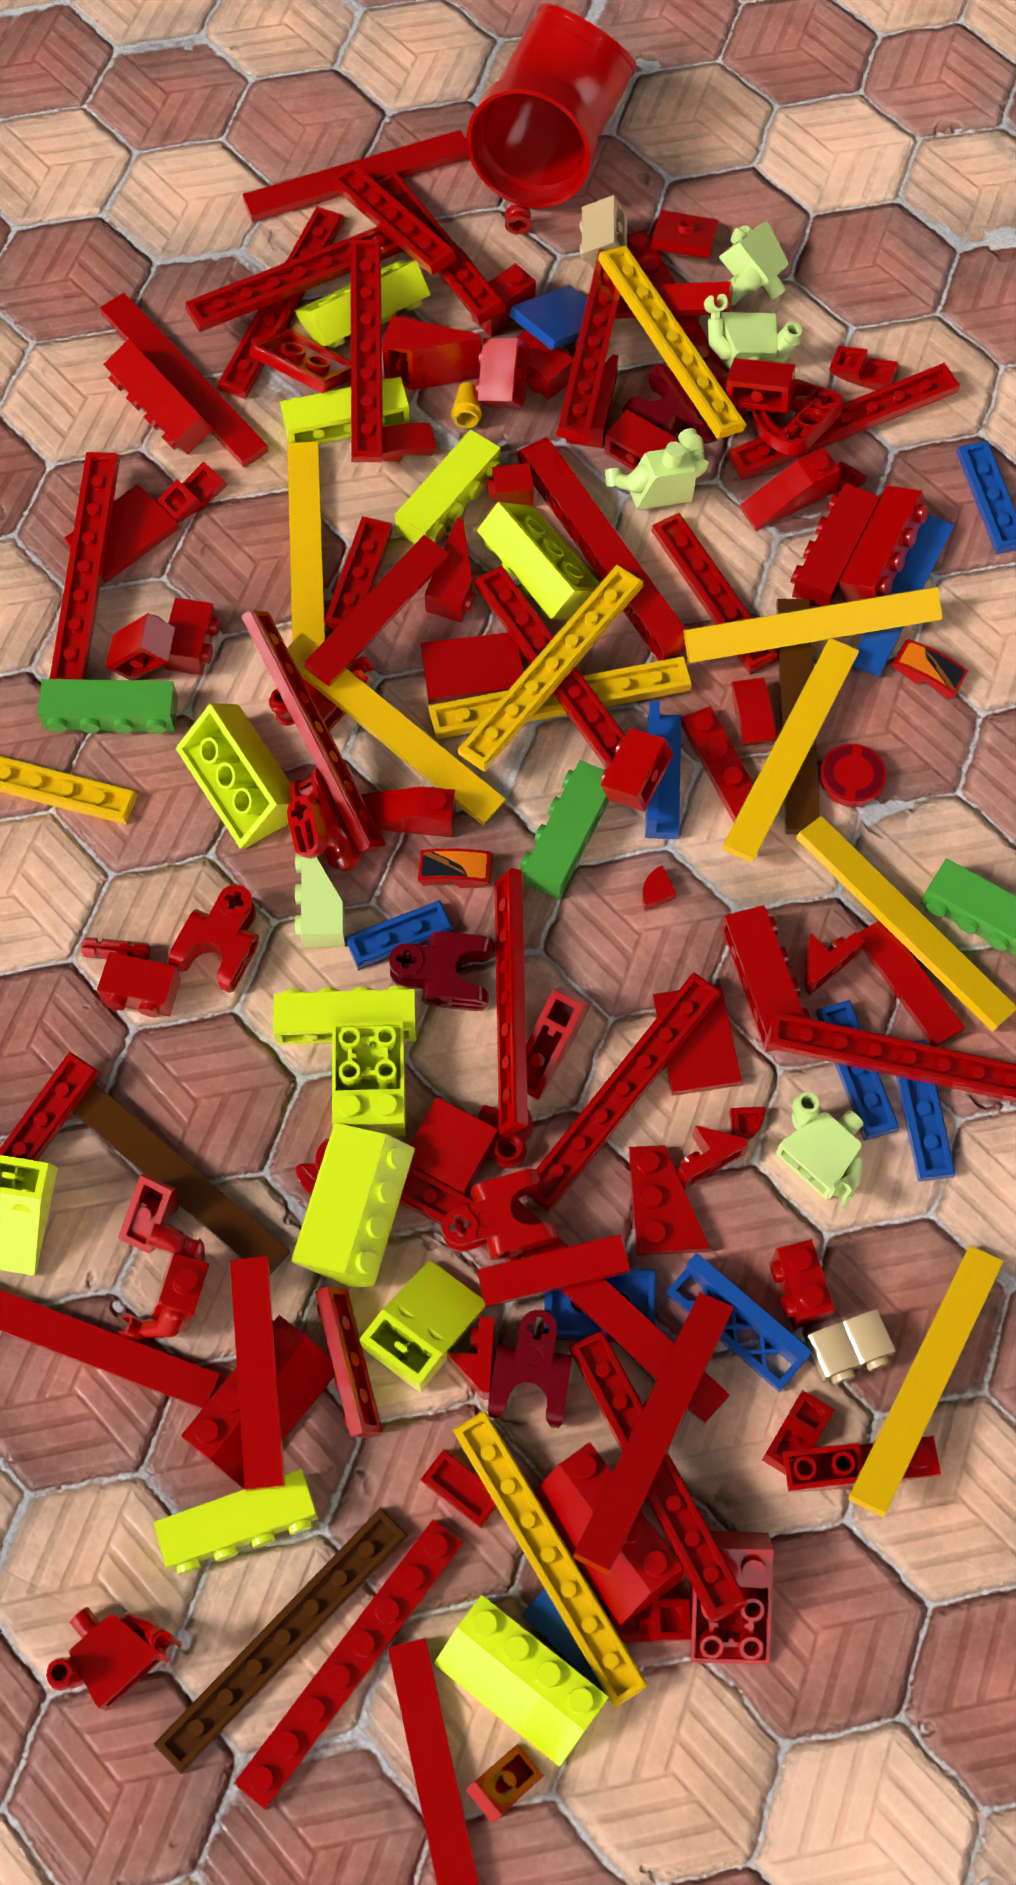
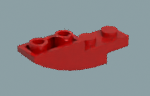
(840, 1465)

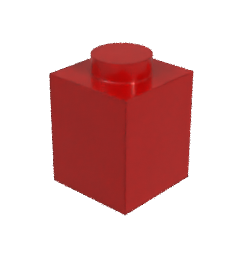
(511, 484)

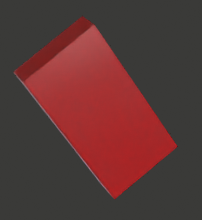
(459, 1488)

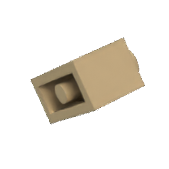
(602, 228)

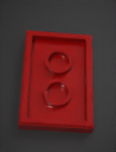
(303, 360)
(134, 529)
(470, 666)
(707, 1056)

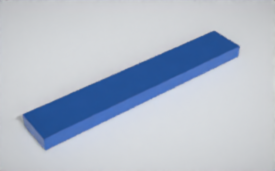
(919, 562)

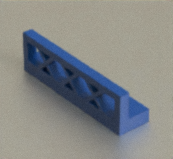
(663, 810)
(750, 1314)

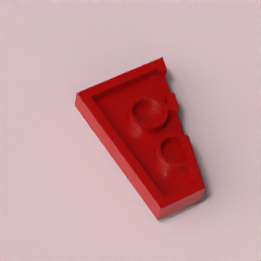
(661, 1207)

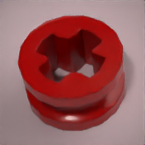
(517, 226)

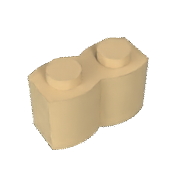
(850, 1347)

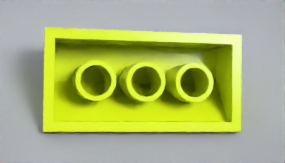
(330, 316)
(538, 559)
(237, 773)
(353, 1205)
(520, 1680)

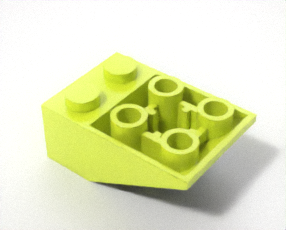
(369, 1076)
(24, 1211)
(422, 1325)

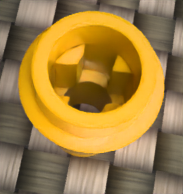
(466, 407)

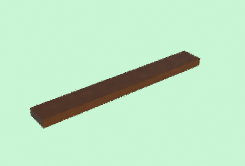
(795, 667)
(193, 1190)
(280, 1641)

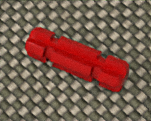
(93, 948)

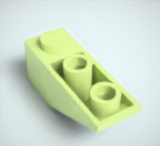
(321, 907)

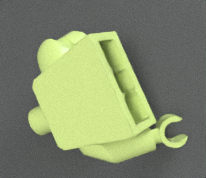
(755, 261)
(748, 334)
(665, 474)
(824, 1149)

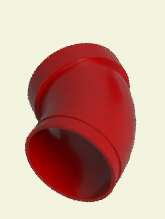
(547, 110)

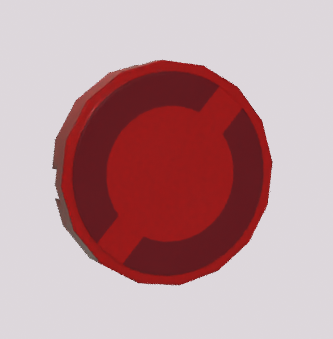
(852, 775)

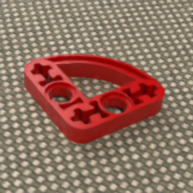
(820, 406)

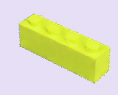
(328, 415)
(448, 489)
(309, 1016)
(233, 1522)

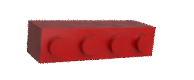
(158, 397)
(883, 544)
(834, 545)
(762, 967)

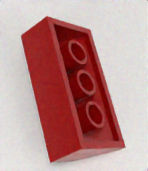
(301, 1376)
(644, 1564)

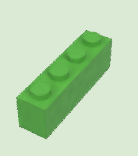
(107, 705)
(566, 832)
(973, 905)

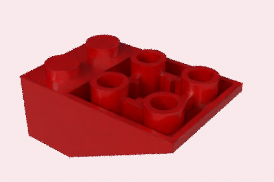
(429, 353)
(746, 1633)

